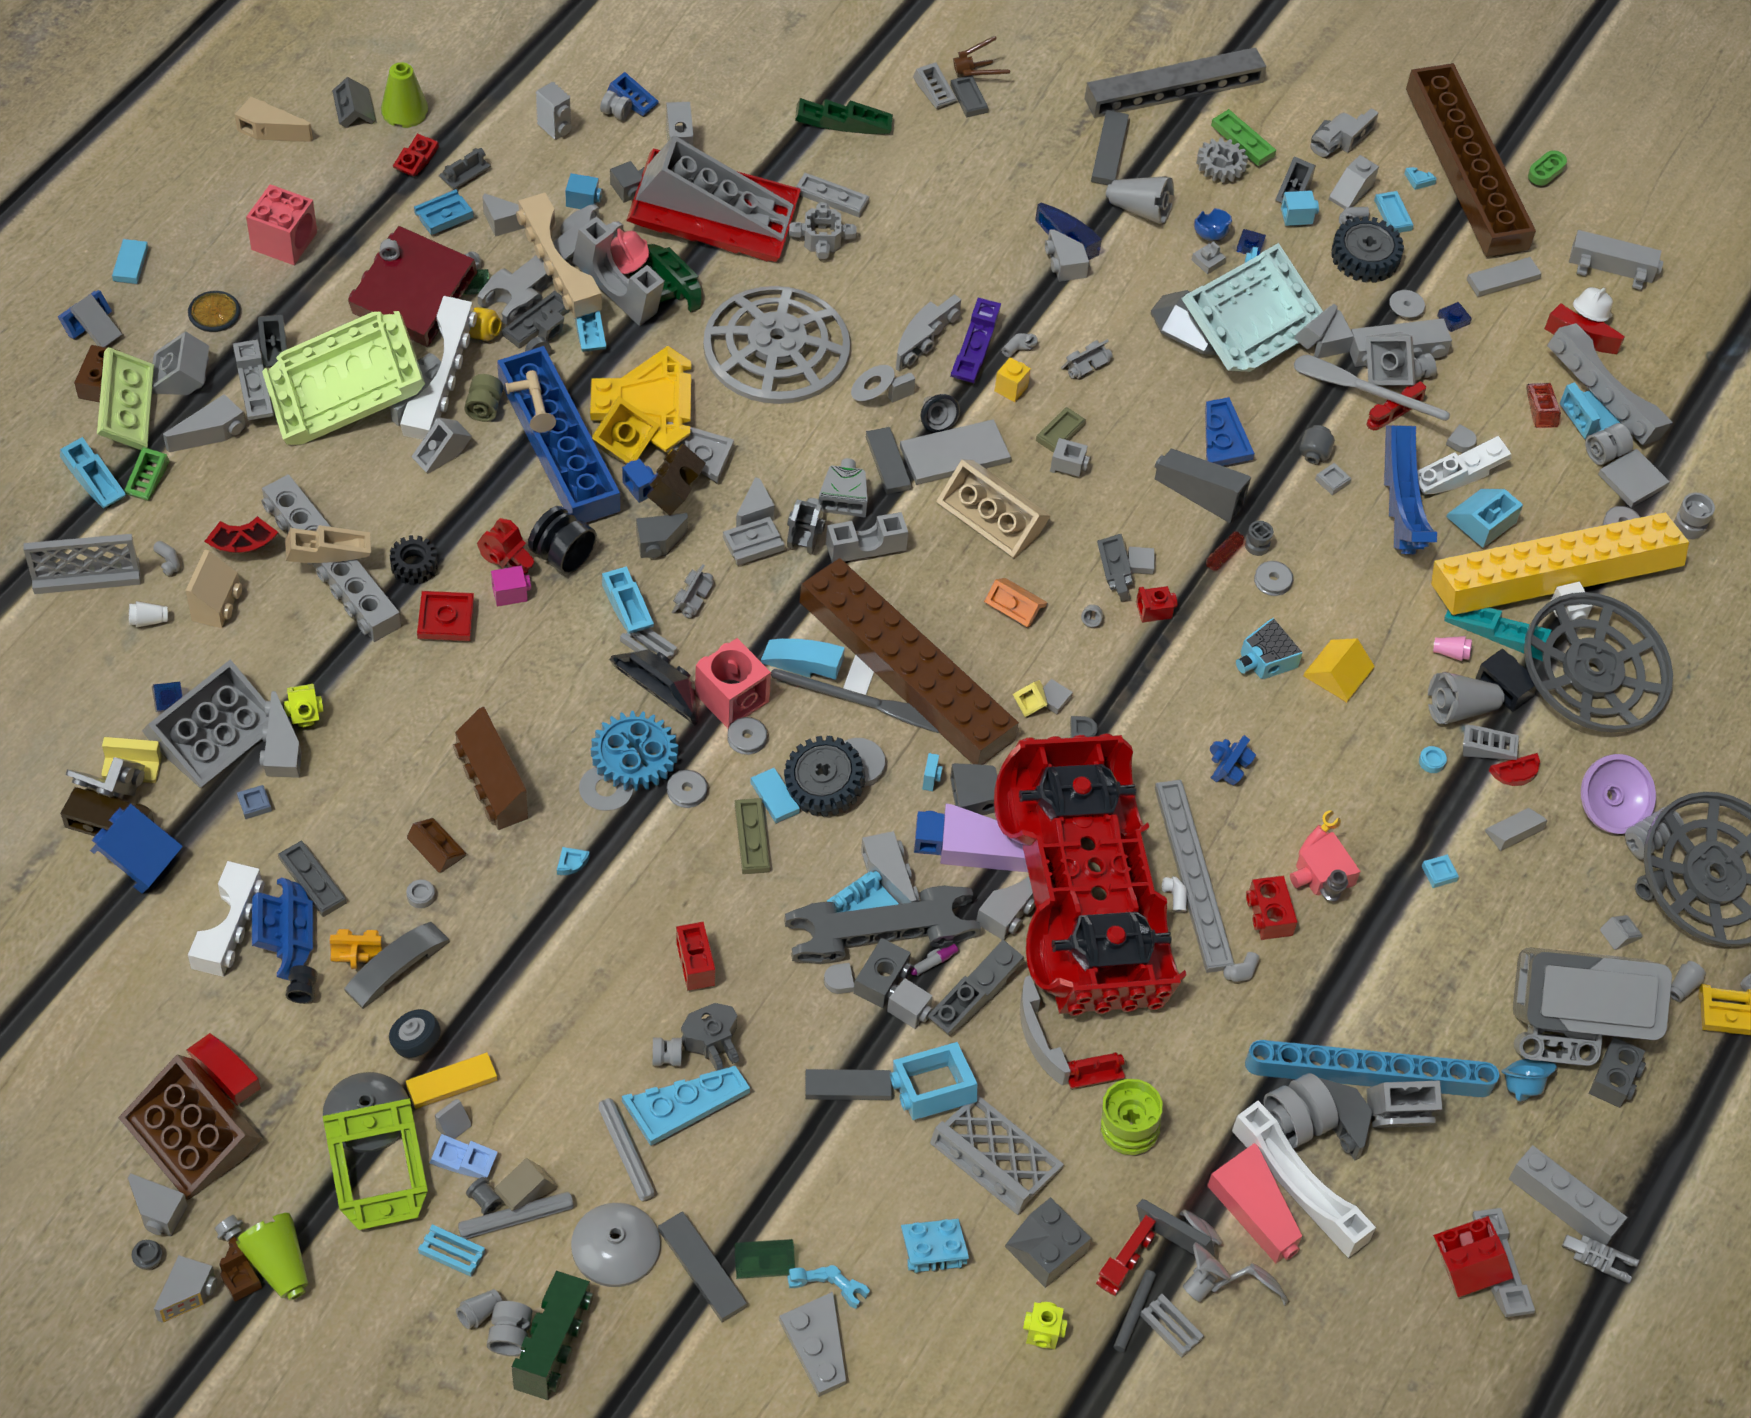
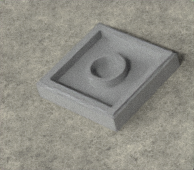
(1634, 478)

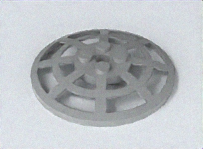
(776, 351)

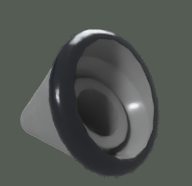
(939, 412)

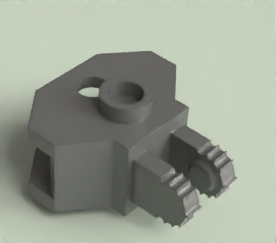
(805, 524)
(711, 1034)

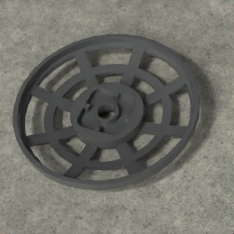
(1604, 656)
(1698, 863)

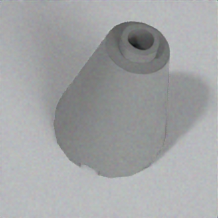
(1143, 196)
(1461, 697)

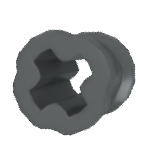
(484, 1196)

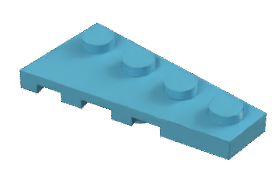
(677, 1106)

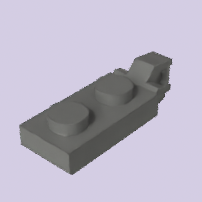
(1116, 565)

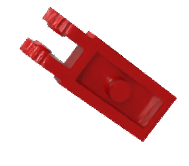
(1390, 411)

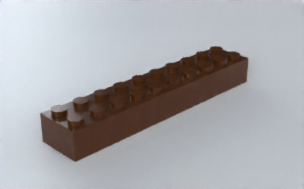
(1470, 160)
(908, 662)

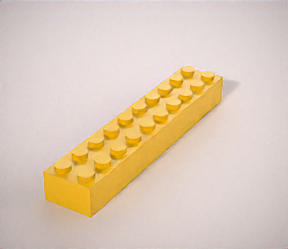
(1545, 563)

